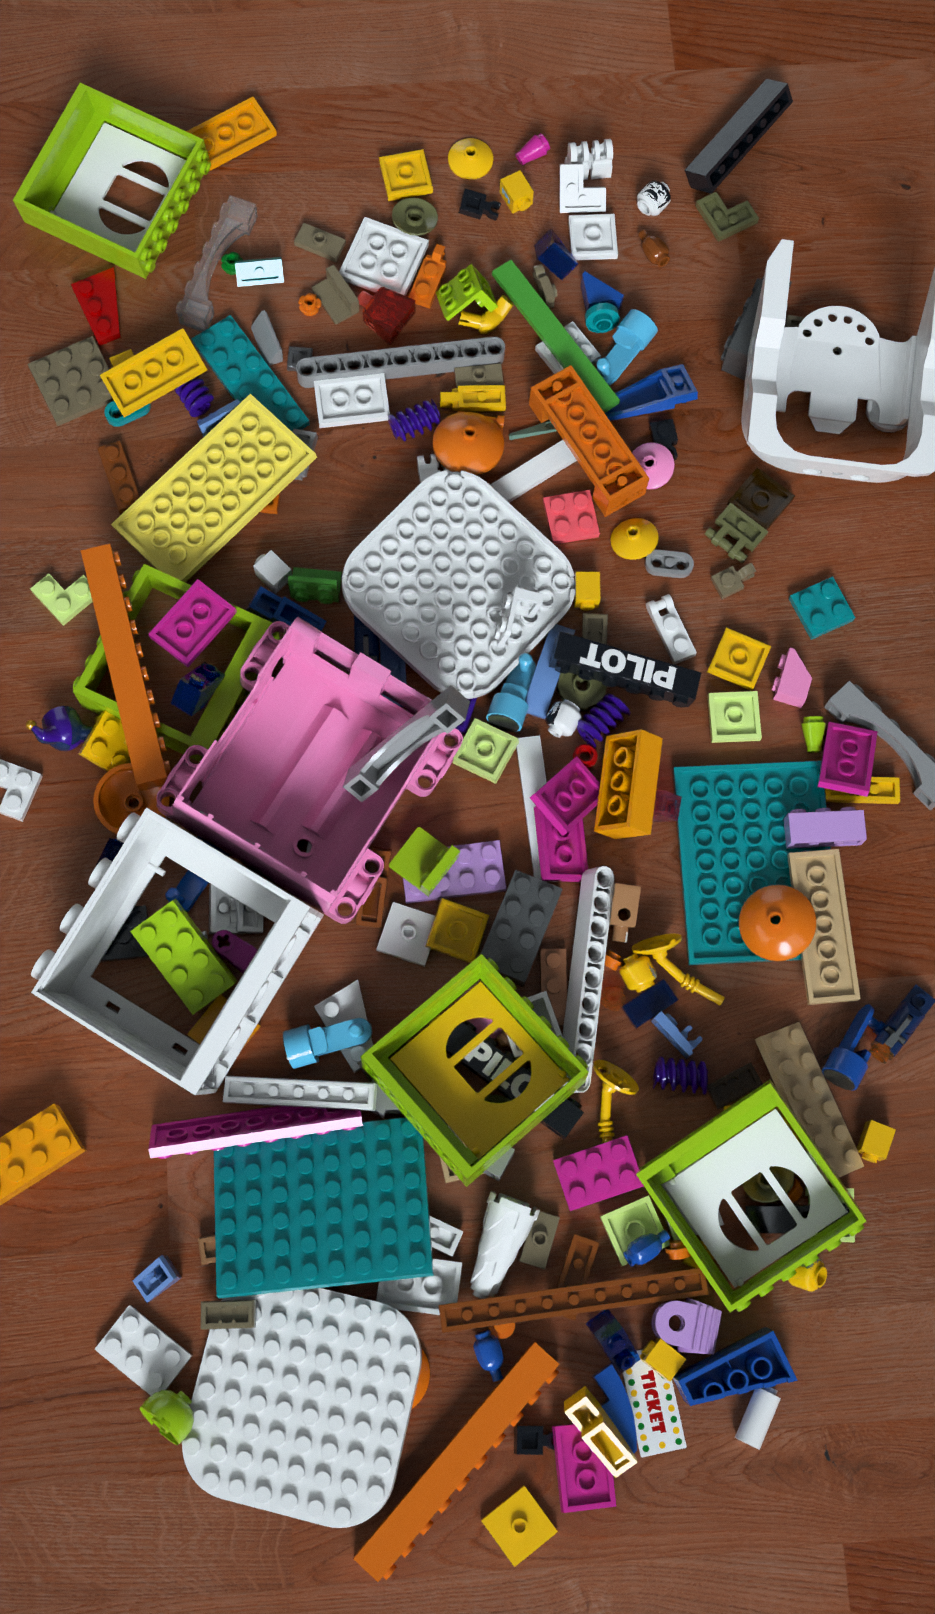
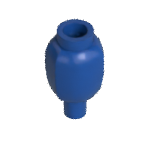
(645, 1248)
(489, 1353)

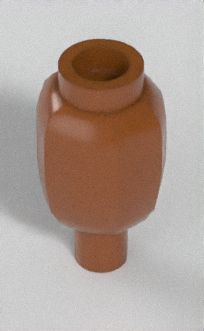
(654, 249)

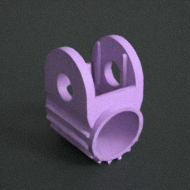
(697, 1328)

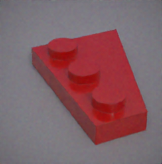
(99, 304)

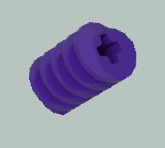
(195, 396)
(414, 420)
(600, 718)
(681, 1075)

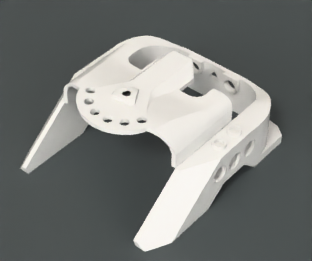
(888, 372)

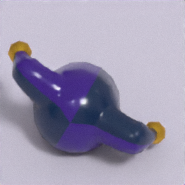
(61, 728)

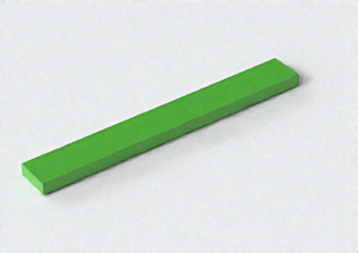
(553, 333)

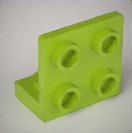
(463, 290)
(424, 861)

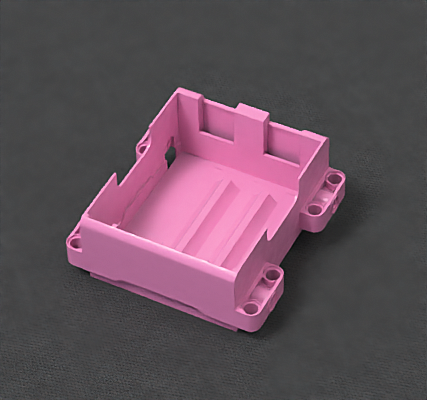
(286, 763)

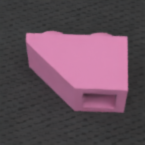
(793, 682)

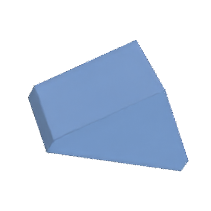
(156, 1278)

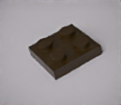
(762, 498)

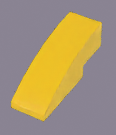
(599, 1431)

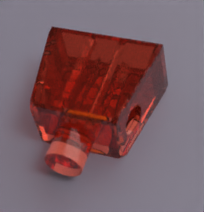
(386, 312)

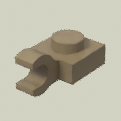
(730, 582)

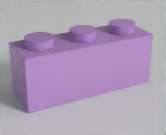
(825, 828)

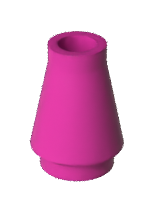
(533, 149)

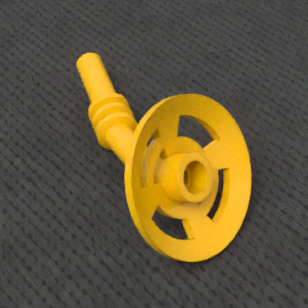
(657, 947)
(613, 1080)

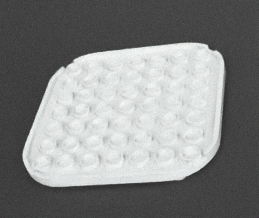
(438, 578)
(305, 1406)

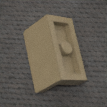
(336, 296)

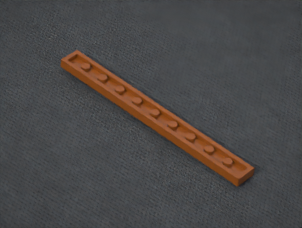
(572, 1300)

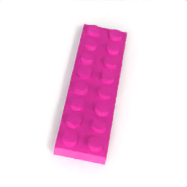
(246, 1128)

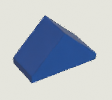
(597, 292)

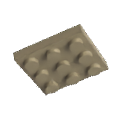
(72, 380)

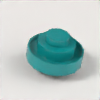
(602, 317)

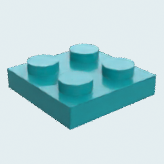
(821, 608)

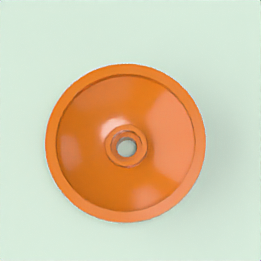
(464, 452)
(115, 794)
(779, 940)

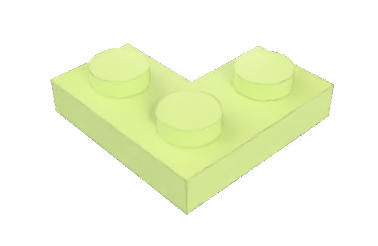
(60, 602)

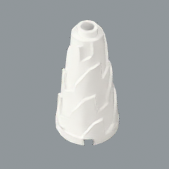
(503, 1233)

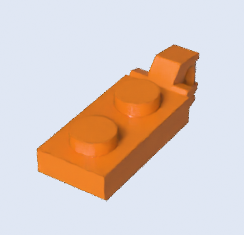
(429, 278)

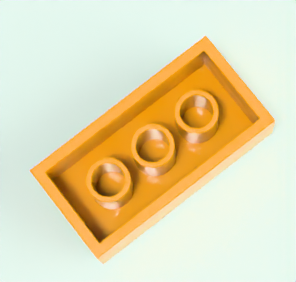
(628, 784)
(36, 1151)

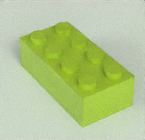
(184, 956)

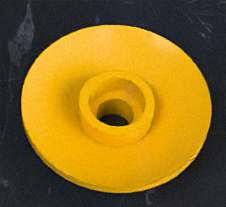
(470, 166)
(634, 546)

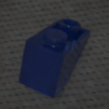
(197, 688)
(613, 1341)

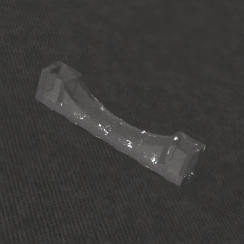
(235, 220)

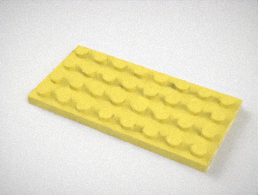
(214, 490)

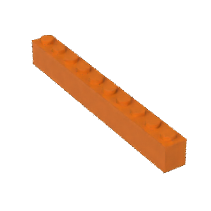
(125, 667)
(455, 1462)

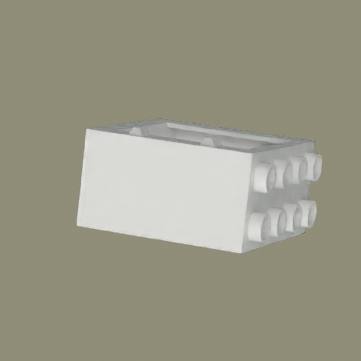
(90, 930)

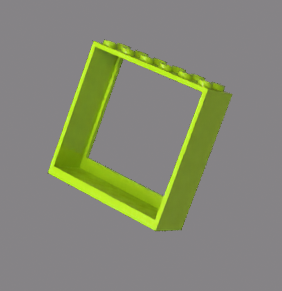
(226, 698)

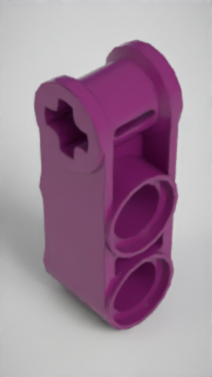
(239, 952)

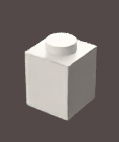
(272, 571)

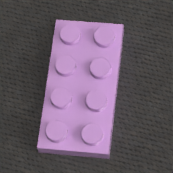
(473, 873)

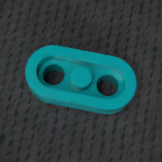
(112, 409)

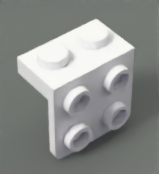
(520, 602)

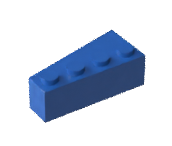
(737, 1369)

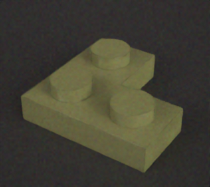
(725, 221)

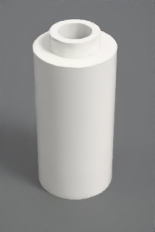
(758, 1417)

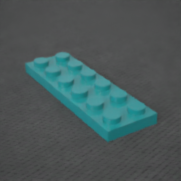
(246, 372)

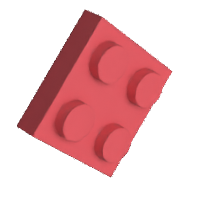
(571, 517)

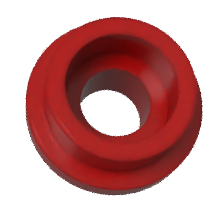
(587, 749)

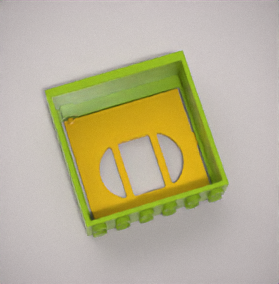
(433, 1075)

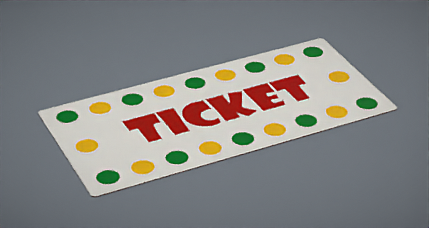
(654, 1410)

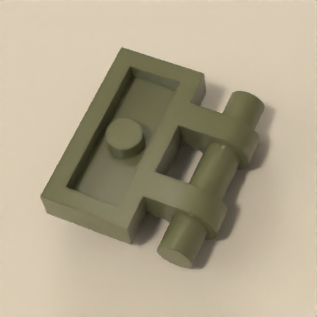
(740, 527)

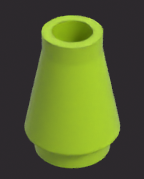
(813, 731)

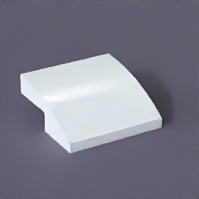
(231, 914)

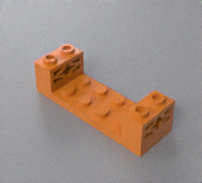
(590, 438)

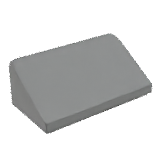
(267, 339)

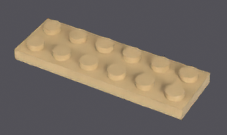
(830, 958)
(808, 1096)

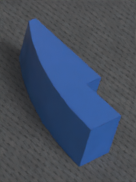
(273, 608)
(617, 1404)

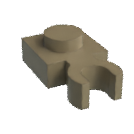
(545, 289)

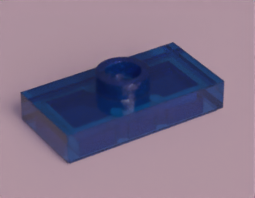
(649, 1003)

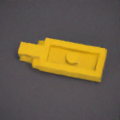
(475, 398)

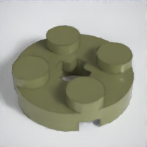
(583, 699)

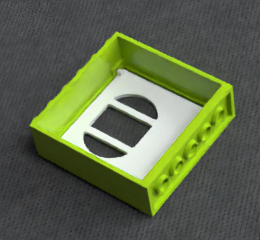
(81, 164)
(714, 1176)

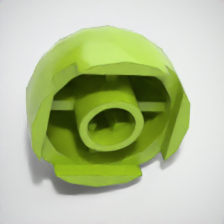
(170, 1414)

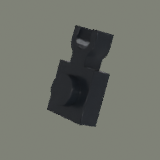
(474, 205)
(665, 434)
(530, 1440)

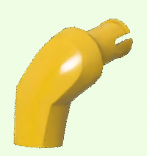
(490, 320)

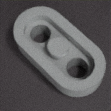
(669, 562)

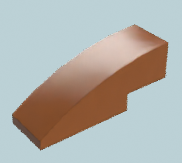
(372, 911)

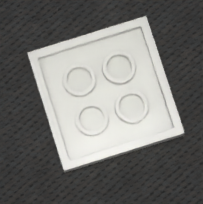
(383, 257)

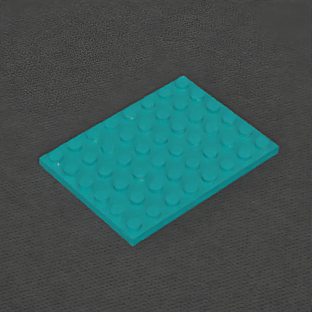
(735, 845)
(322, 1210)

